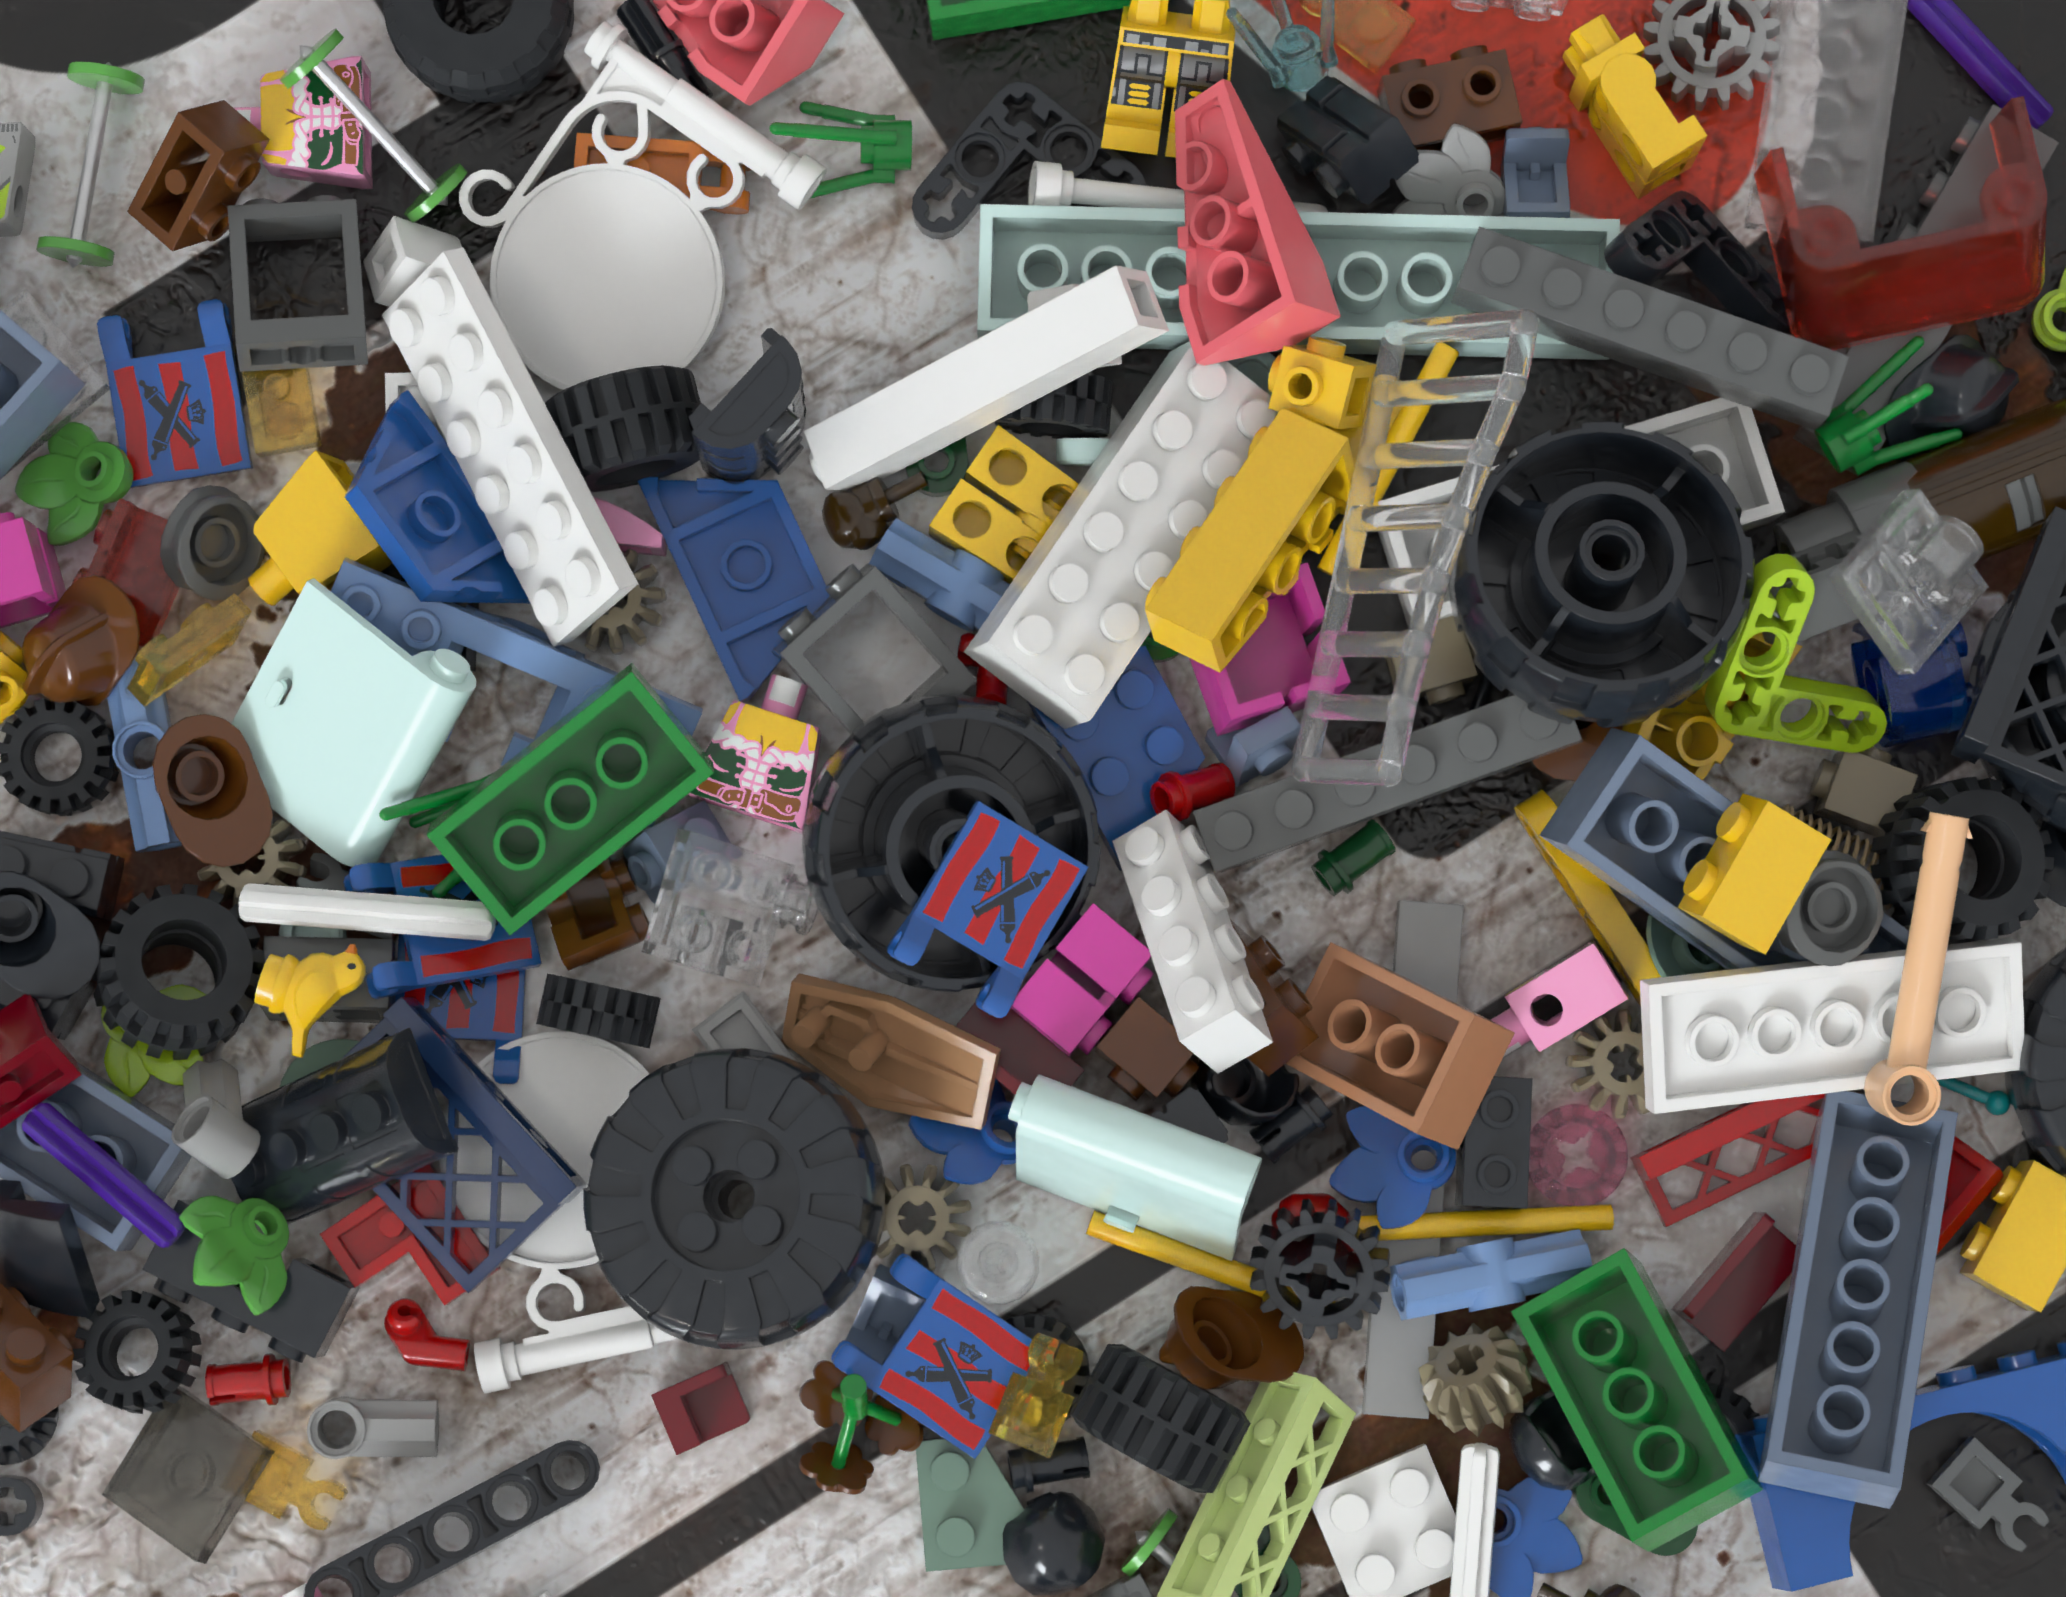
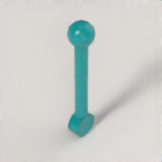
(1995, 1102)

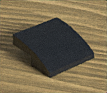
(44, 1254)

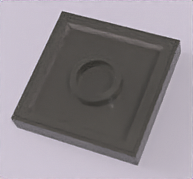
(188, 1475)

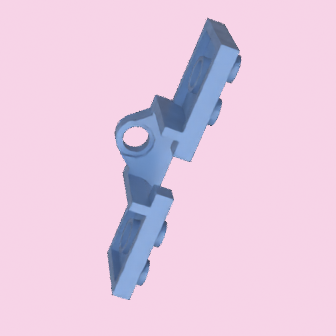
(445, 625)

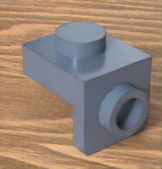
(1536, 172)
(1257, 748)
(651, 849)
(883, 1314)

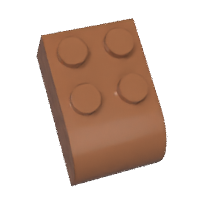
(1399, 1046)

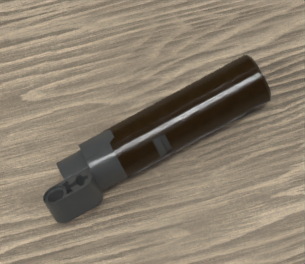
(1992, 480)

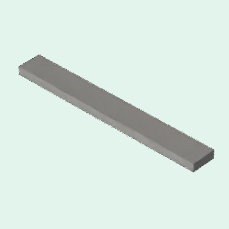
(1428, 954)

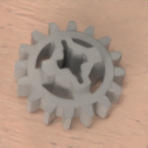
(1736, 47)

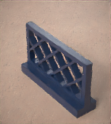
(499, 1123)

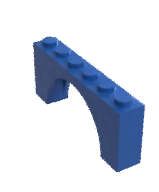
(1809, 1532)

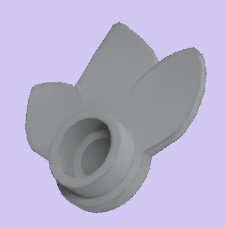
(1448, 176)

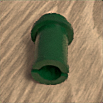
(1352, 858)

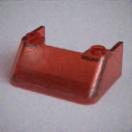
(1919, 283)

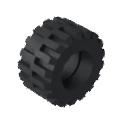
(628, 425)
(2006, 850)
(186, 922)
(1160, 1418)

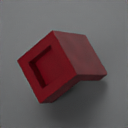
(701, 1408)

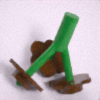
(847, 1401)

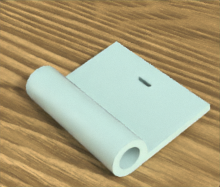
(352, 727)
(1132, 1166)

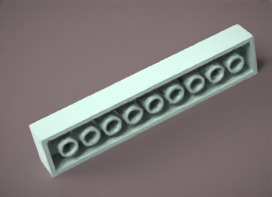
(1374, 262)

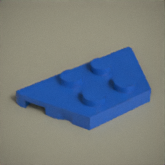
(427, 514)
(740, 566)
(1128, 747)

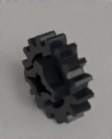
(1348, 1274)

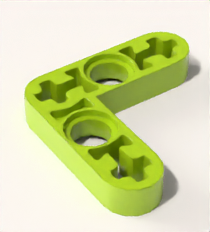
(1772, 690)

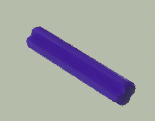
(1979, 56)
(103, 1174)

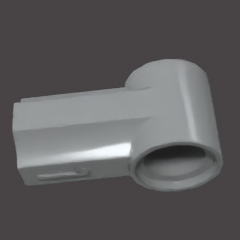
(213, 1121)
(382, 1428)

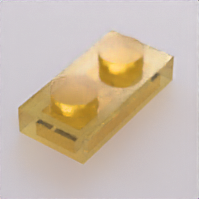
(281, 410)
(201, 638)

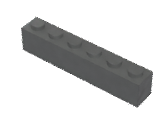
(1951, 204)
(1653, 329)
(1436, 762)

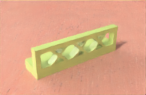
(1252, 1493)

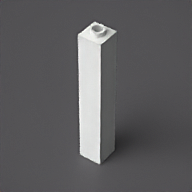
(987, 379)

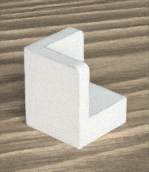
(402, 256)

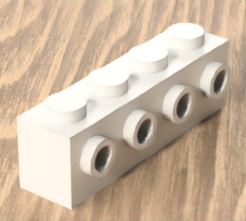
(1192, 941)

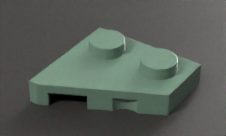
(962, 1506)

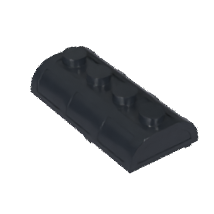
(757, 420)
(345, 1130)

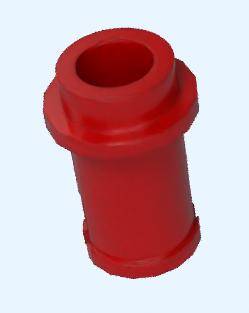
(1192, 790)
(248, 1381)

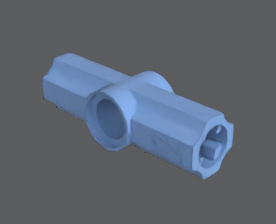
(949, 581)
(130, 725)
(1487, 1274)

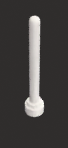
(1058, 187)

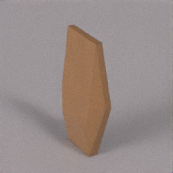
(891, 1052)

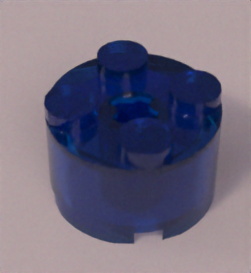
(1918, 703)

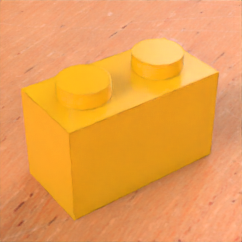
(1753, 872)
(2024, 1239)

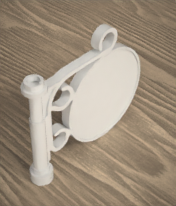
(609, 258)
(567, 1093)

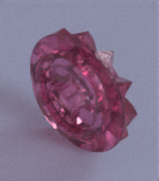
(1605, 1148)

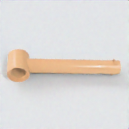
(1922, 975)

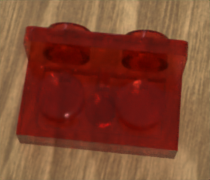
(131, 558)

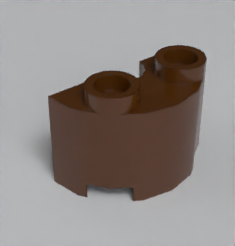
(596, 916)

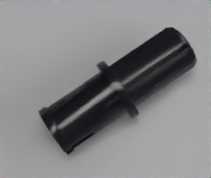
(658, 43)

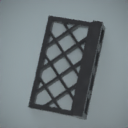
(2011, 662)

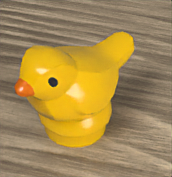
(307, 988)

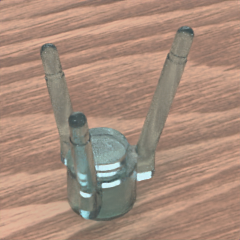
(1298, 54)

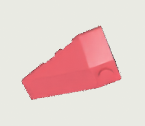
(751, 43)
(1248, 253)

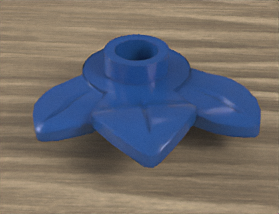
(971, 1152)
(1384, 1170)
(1531, 1538)

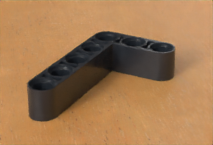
(476, 1511)

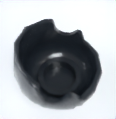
(1245, 1093)
(1547, 1445)
(1053, 1544)

